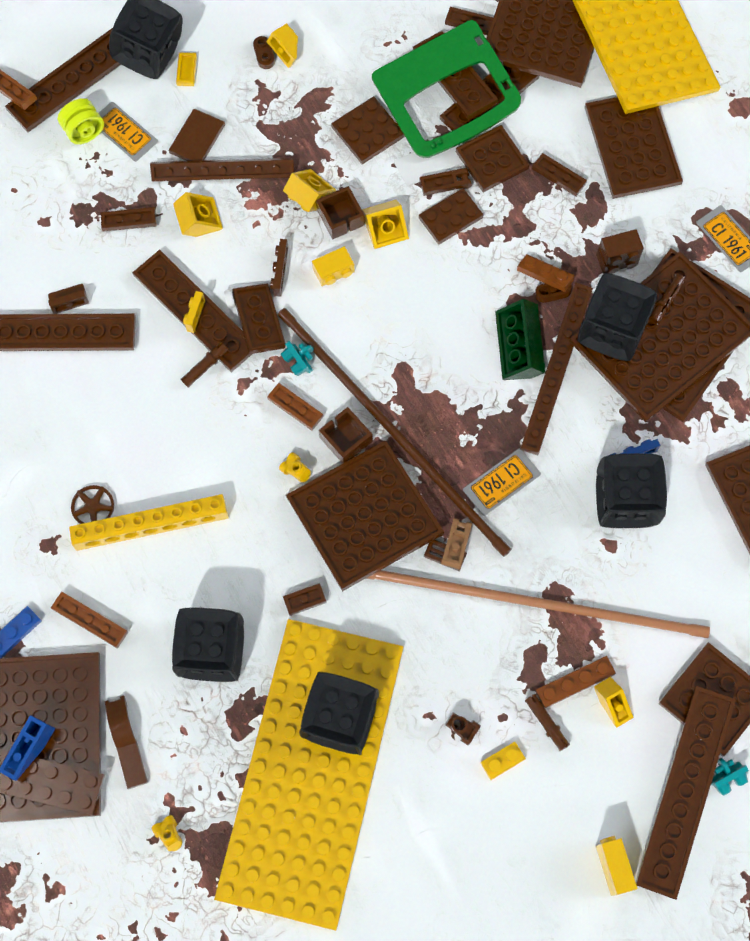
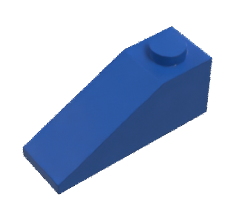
(26, 747)

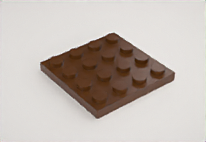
(718, 674)

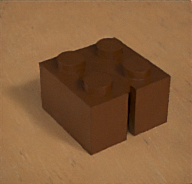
(340, 212)
(619, 251)
(348, 437)

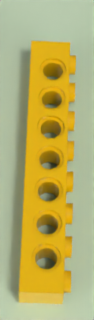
(148, 522)

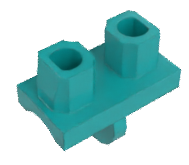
(302, 364)
(727, 772)

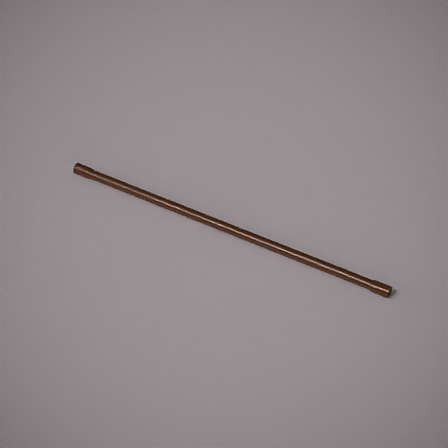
(496, 541)

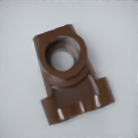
(466, 730)

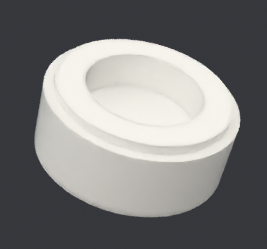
(229, 299)

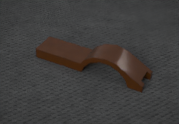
(125, 743)

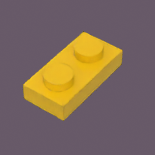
(196, 305)
(502, 761)

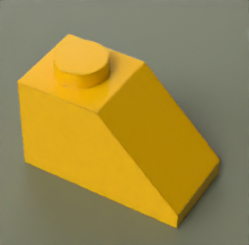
(284, 44)
(613, 701)

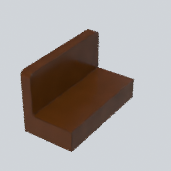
(67, 298)

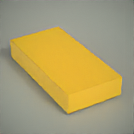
(186, 69)

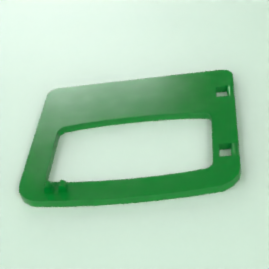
(432, 63)

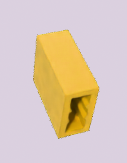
(616, 866)

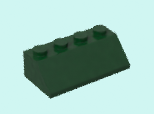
(520, 341)

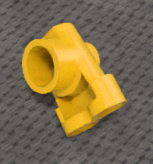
(295, 468)
(167, 833)

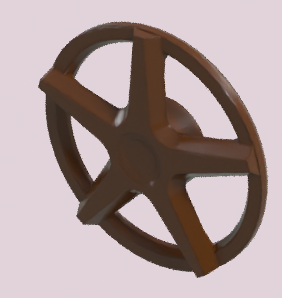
(92, 505)

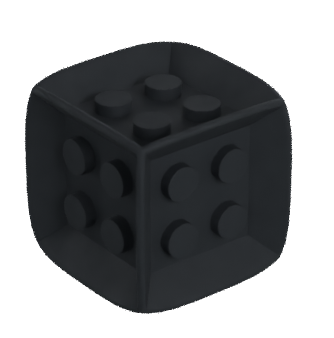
(145, 36)
(617, 316)
(631, 490)
(208, 644)
(339, 713)

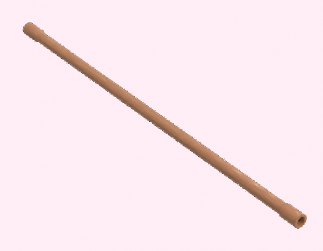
(691, 629)

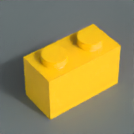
(333, 266)

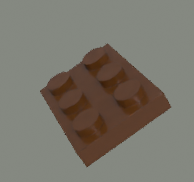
(451, 216)

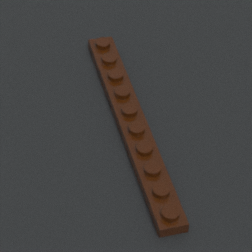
(556, 369)

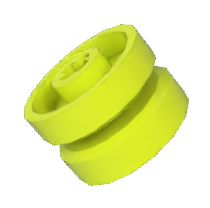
(80, 121)

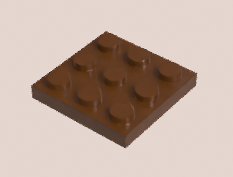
(367, 130)
(492, 158)

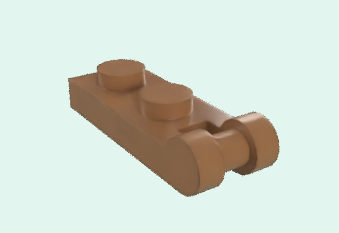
(456, 544)

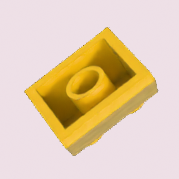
(306, 188)
(197, 214)
(385, 223)

